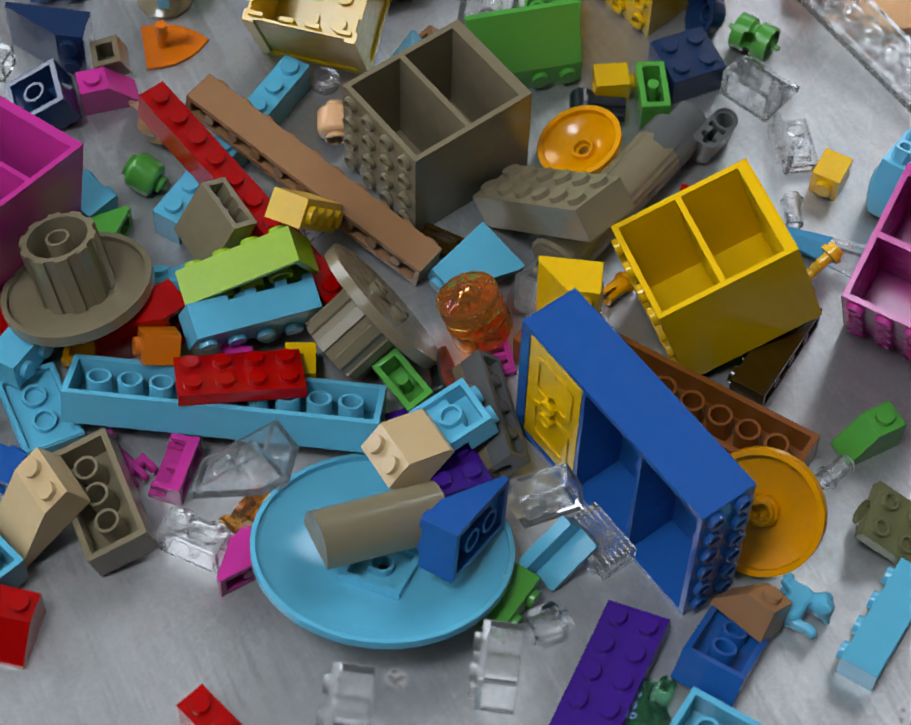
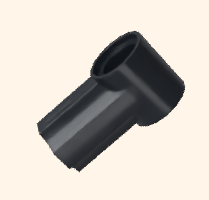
(585, 96)

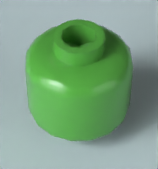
(144, 174)

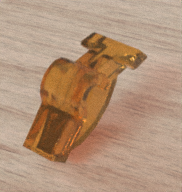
(244, 511)

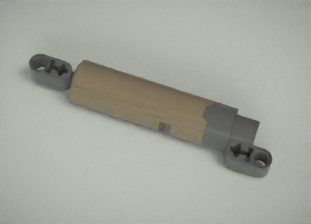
(645, 168)

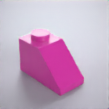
(104, 90)
(236, 564)

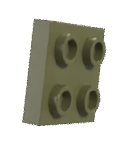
(885, 523)

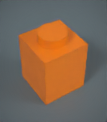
(156, 345)

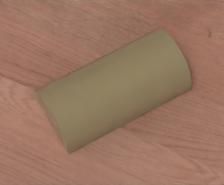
(371, 524)

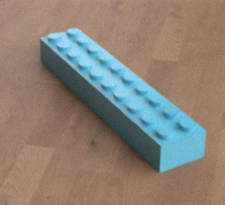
(145, 398)

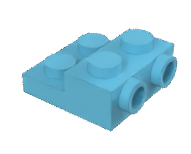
(461, 415)

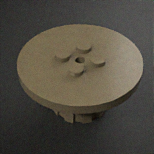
(75, 282)
(366, 320)

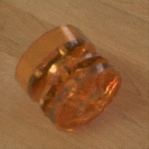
(474, 312)

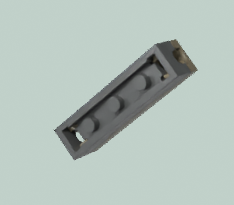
(506, 450)

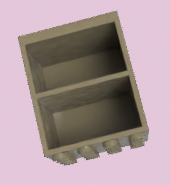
(435, 124)

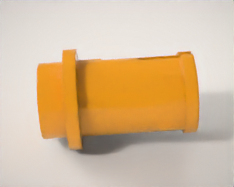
(617, 288)

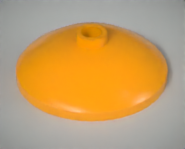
(580, 140)

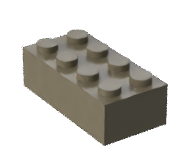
(114, 522)

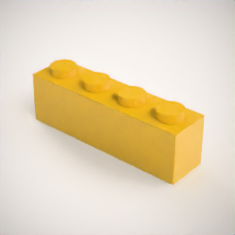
(304, 210)

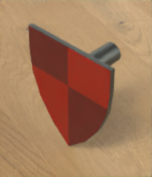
(442, 373)

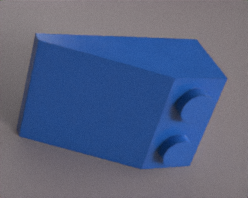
(461, 528)
(718, 657)

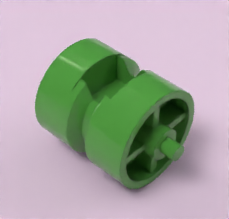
(752, 36)

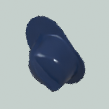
(705, 13)

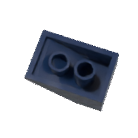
(52, 34)

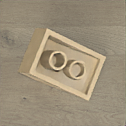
(39, 503)

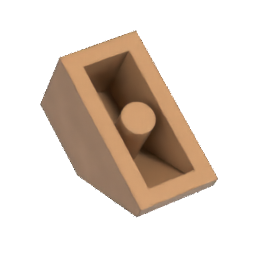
(755, 608)

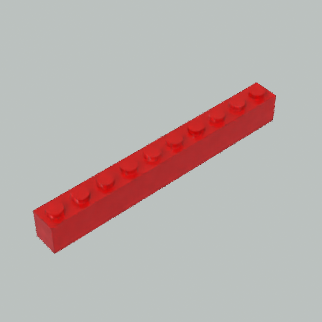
(209, 160)

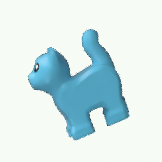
(805, 600)

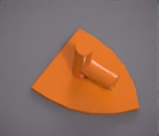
(170, 44)

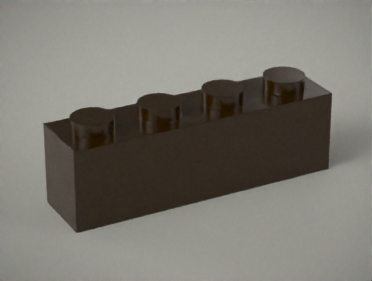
(768, 364)

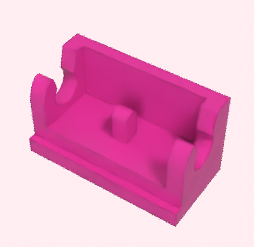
(177, 469)

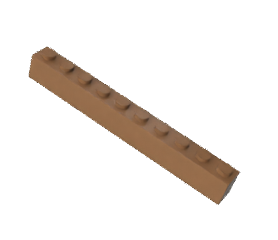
(303, 169)

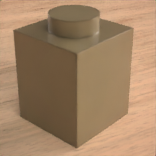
(111, 54)

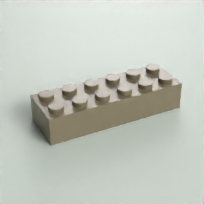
(553, 202)

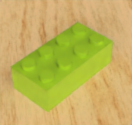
(253, 263)

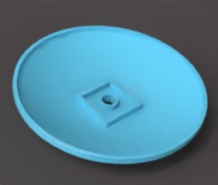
(357, 601)

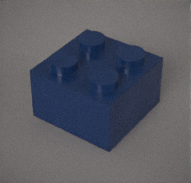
(690, 63)

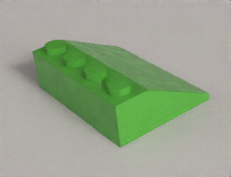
(534, 41)

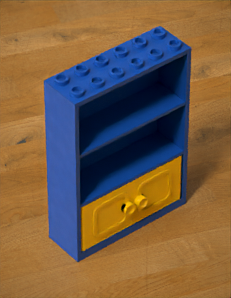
(633, 450)

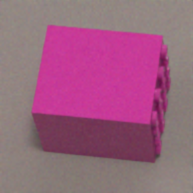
(37, 178)
(880, 287)

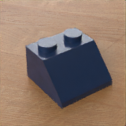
(46, 94)

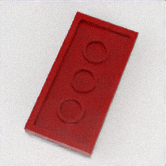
(239, 377)

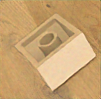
(407, 449)

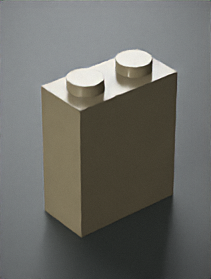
(214, 219)

